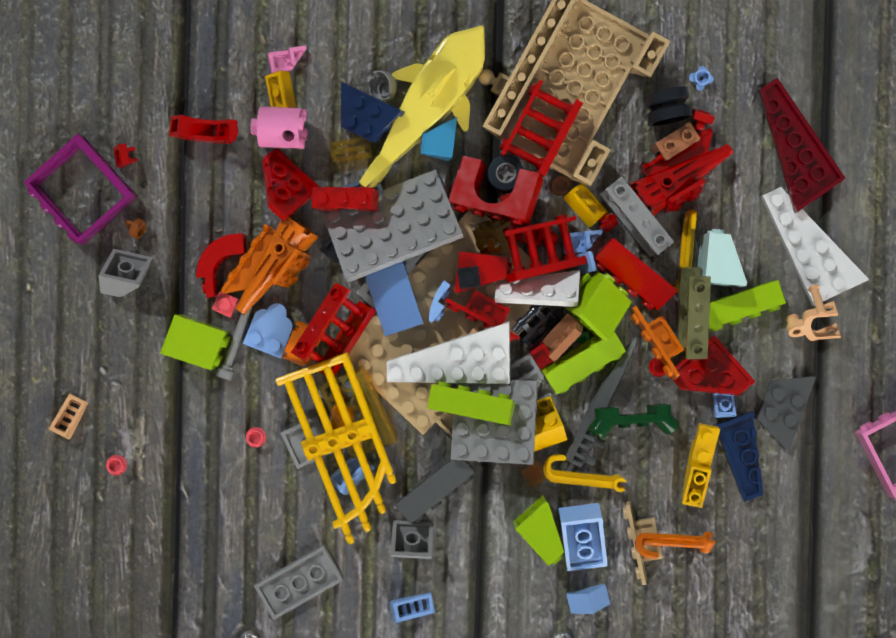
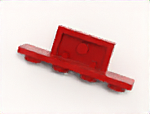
(483, 309)

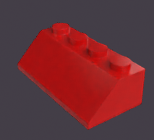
(634, 274)

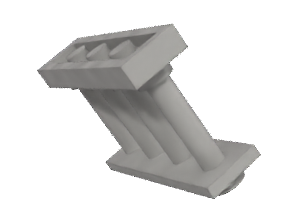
(636, 217)

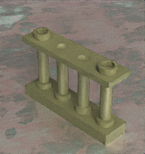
(693, 312)

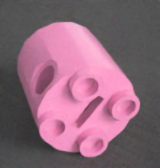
(280, 127)

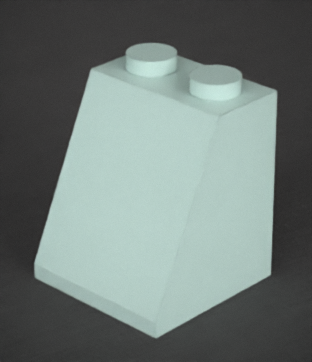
(720, 259)

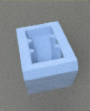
(588, 599)

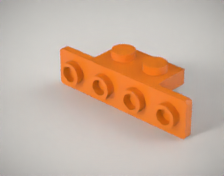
(661, 338)

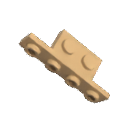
(637, 527)

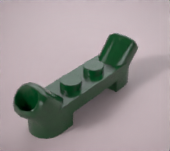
(608, 417)

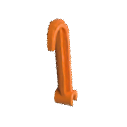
(702, 542)

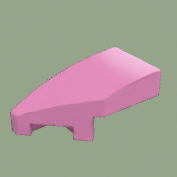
(285, 59)

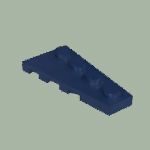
(741, 451)

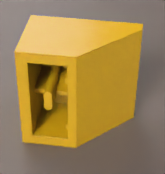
(548, 425)

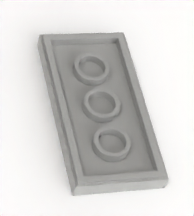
(299, 582)

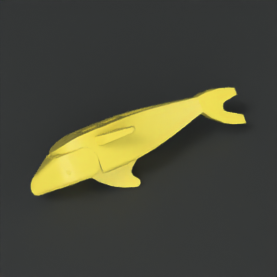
(434, 93)

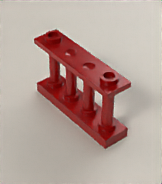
(560, 127)
(554, 263)
(347, 336)

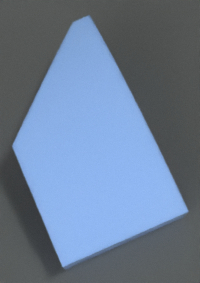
(583, 240)

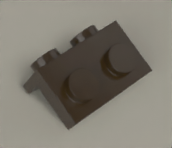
(491, 237)

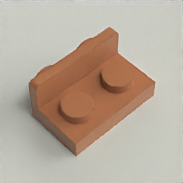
(676, 142)
(563, 335)

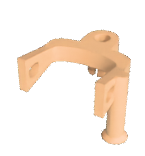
(803, 326)

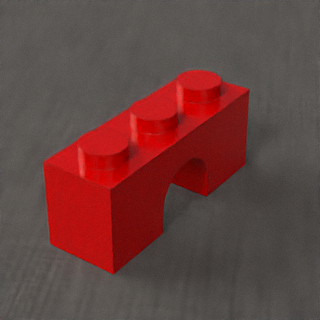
(345, 198)

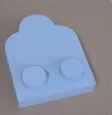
(270, 330)

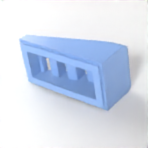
(414, 614)

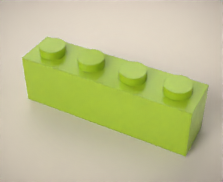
(745, 303)
(581, 362)
(471, 404)

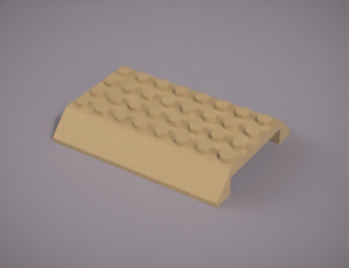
(577, 56)

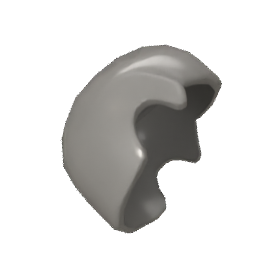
(382, 85)

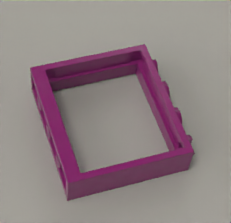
(48, 205)

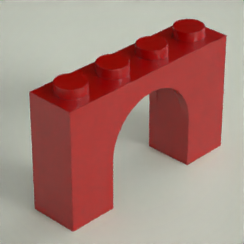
(516, 208)

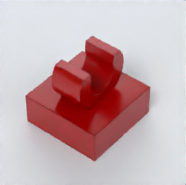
(701, 118)
(121, 155)

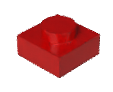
(541, 356)

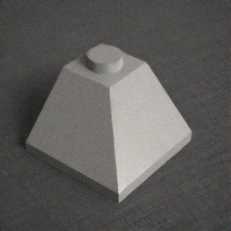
(123, 272)

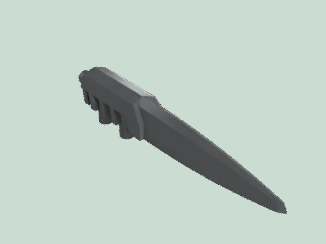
(583, 439)

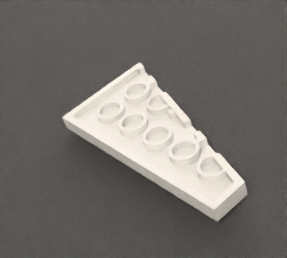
(810, 249)
(466, 359)

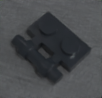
(538, 328)

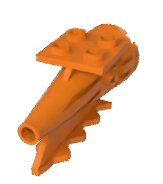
(272, 260)

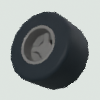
(508, 168)

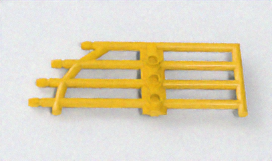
(340, 438)

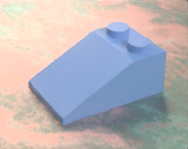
(583, 536)

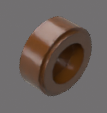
(560, 185)

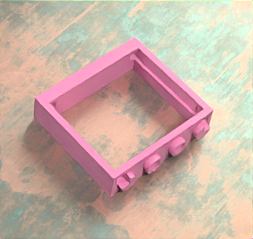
(862, 434)

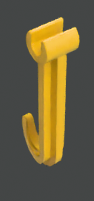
(687, 241)
(581, 479)

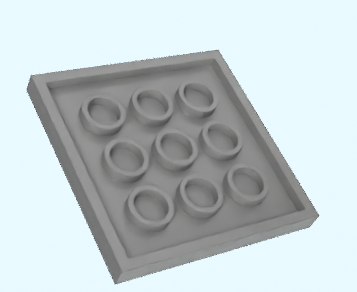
(498, 442)

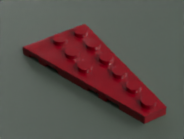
(802, 156)

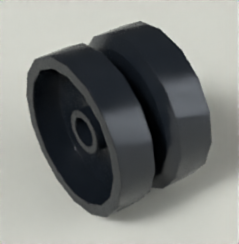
(667, 106)

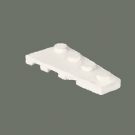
(548, 289)

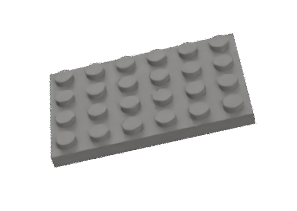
(408, 222)

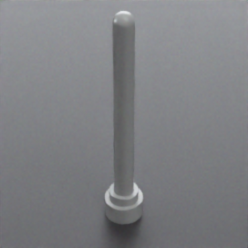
(225, 370)

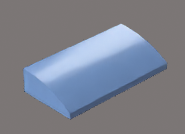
(394, 299)

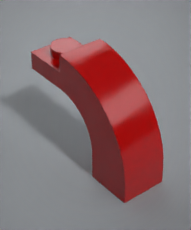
(203, 130)
(214, 255)

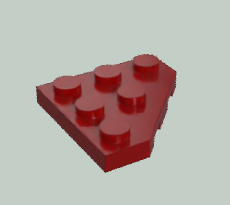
(285, 184)
(716, 374)

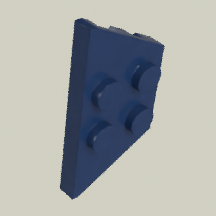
(365, 113)

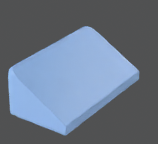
(355, 471)

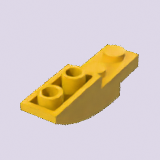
(699, 464)

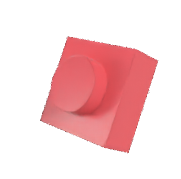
(225, 304)

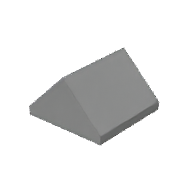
(412, 539)

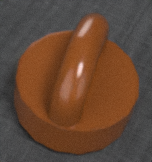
(136, 227)

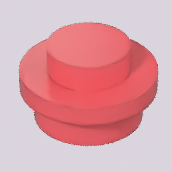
(256, 437)
(116, 465)

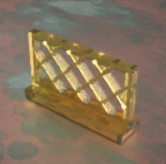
(375, 406)

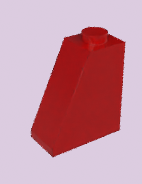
(490, 268)

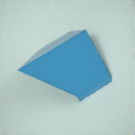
(440, 141)

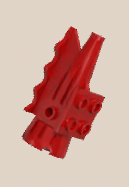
(679, 178)

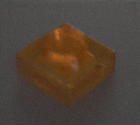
(534, 474)

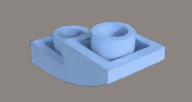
(436, 308)
(723, 406)

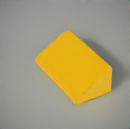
(280, 89)
(585, 204)

